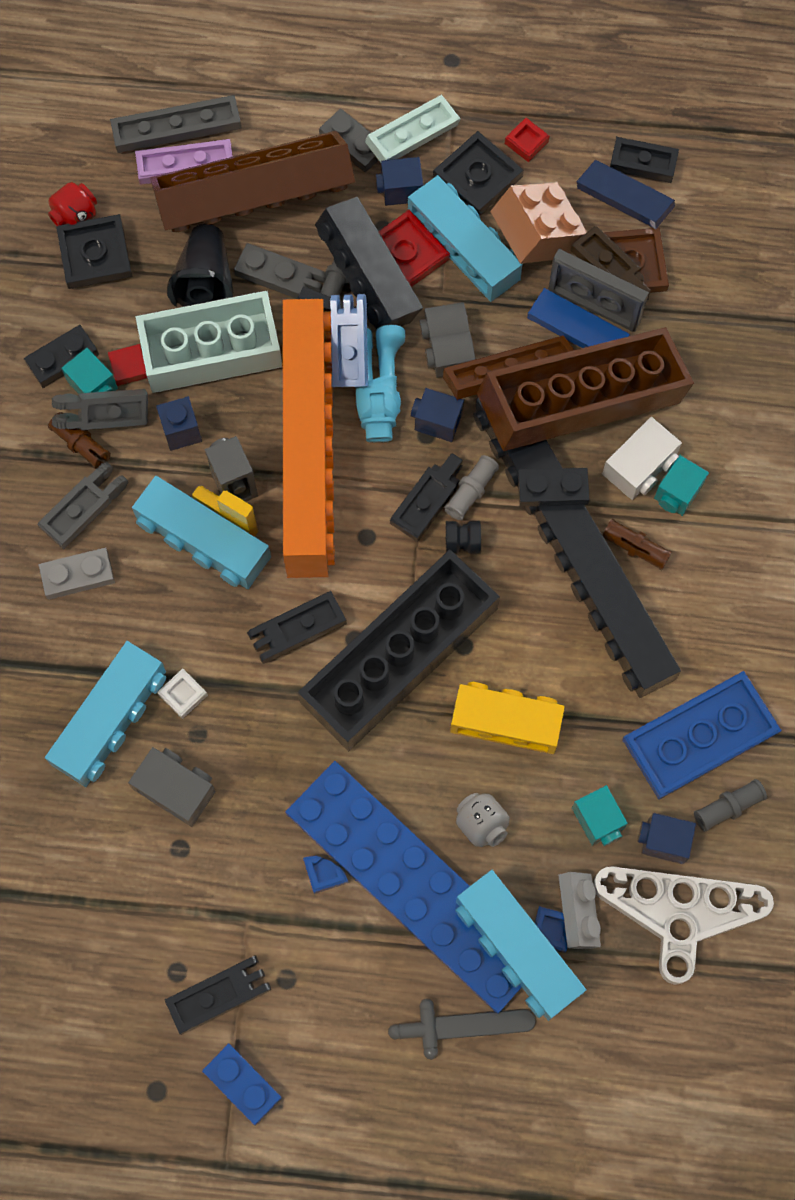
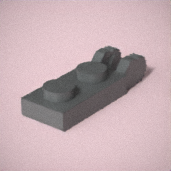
(102, 409)
(81, 506)

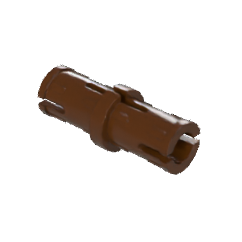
(81, 442)
(636, 544)

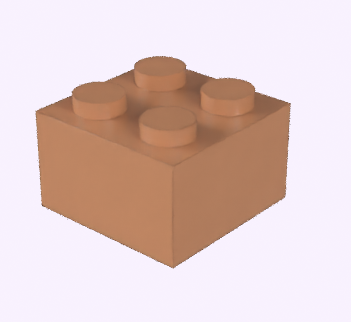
(537, 221)

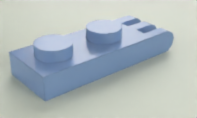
(349, 342)

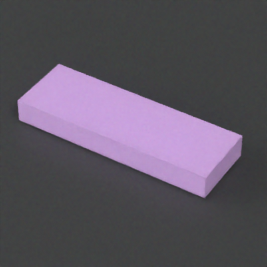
(174, 158)

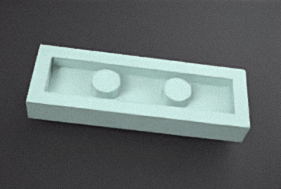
(413, 129)

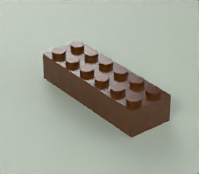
(253, 181)
(584, 388)

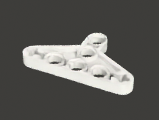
(699, 914)

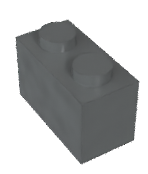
(231, 468)
(173, 785)

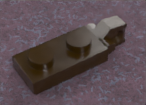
(605, 254)

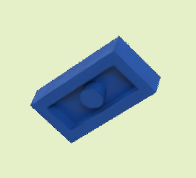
(242, 1084)

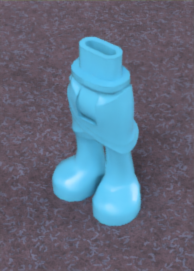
(379, 401)

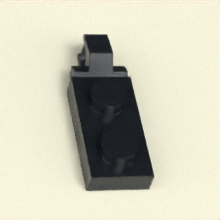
(427, 498)

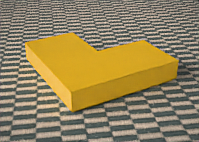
(229, 507)

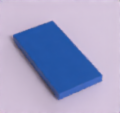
(701, 735)

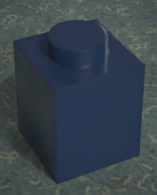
(399, 179)
(437, 414)
(179, 423)
(667, 838)

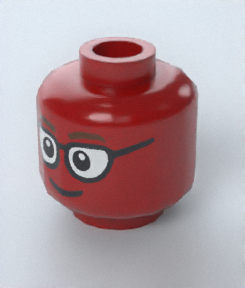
(72, 204)

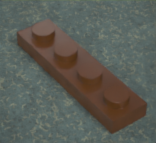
(467, 377)

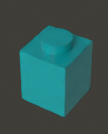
(88, 374)
(680, 486)
(600, 817)

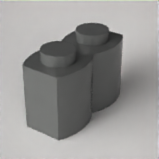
(448, 336)

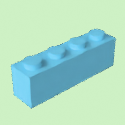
(469, 241)
(201, 532)
(106, 714)
(519, 945)

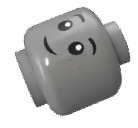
(482, 820)

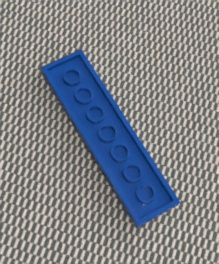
(400, 876)

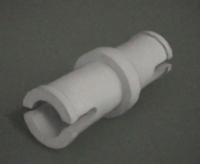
(471, 487)

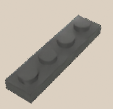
(175, 123)

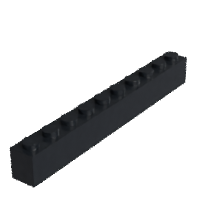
(594, 574)

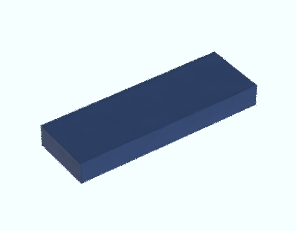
(625, 194)

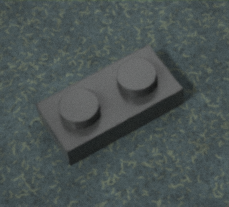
(354, 136)

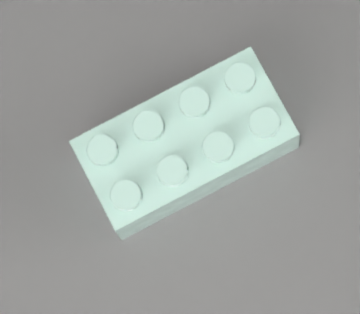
(209, 341)

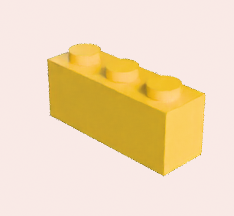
(507, 717)

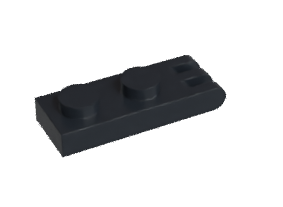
(297, 627)
(216, 995)

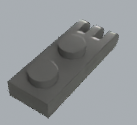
(277, 271)

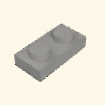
(76, 573)
(579, 910)

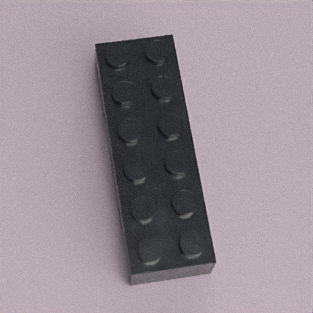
(399, 650)

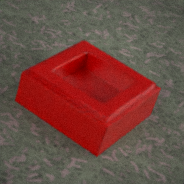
(526, 139)
(127, 364)

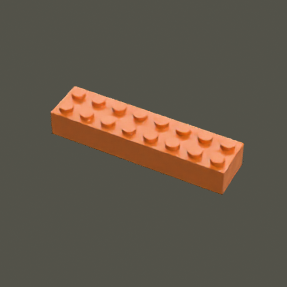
(307, 439)

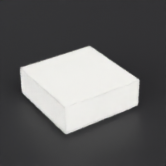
(182, 693)

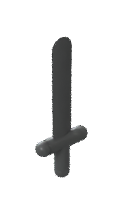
(460, 1026)

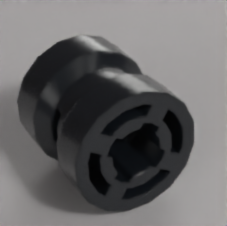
(463, 537)

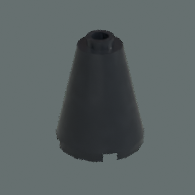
(202, 269)

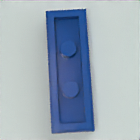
(572, 321)

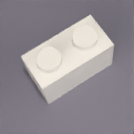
(642, 459)

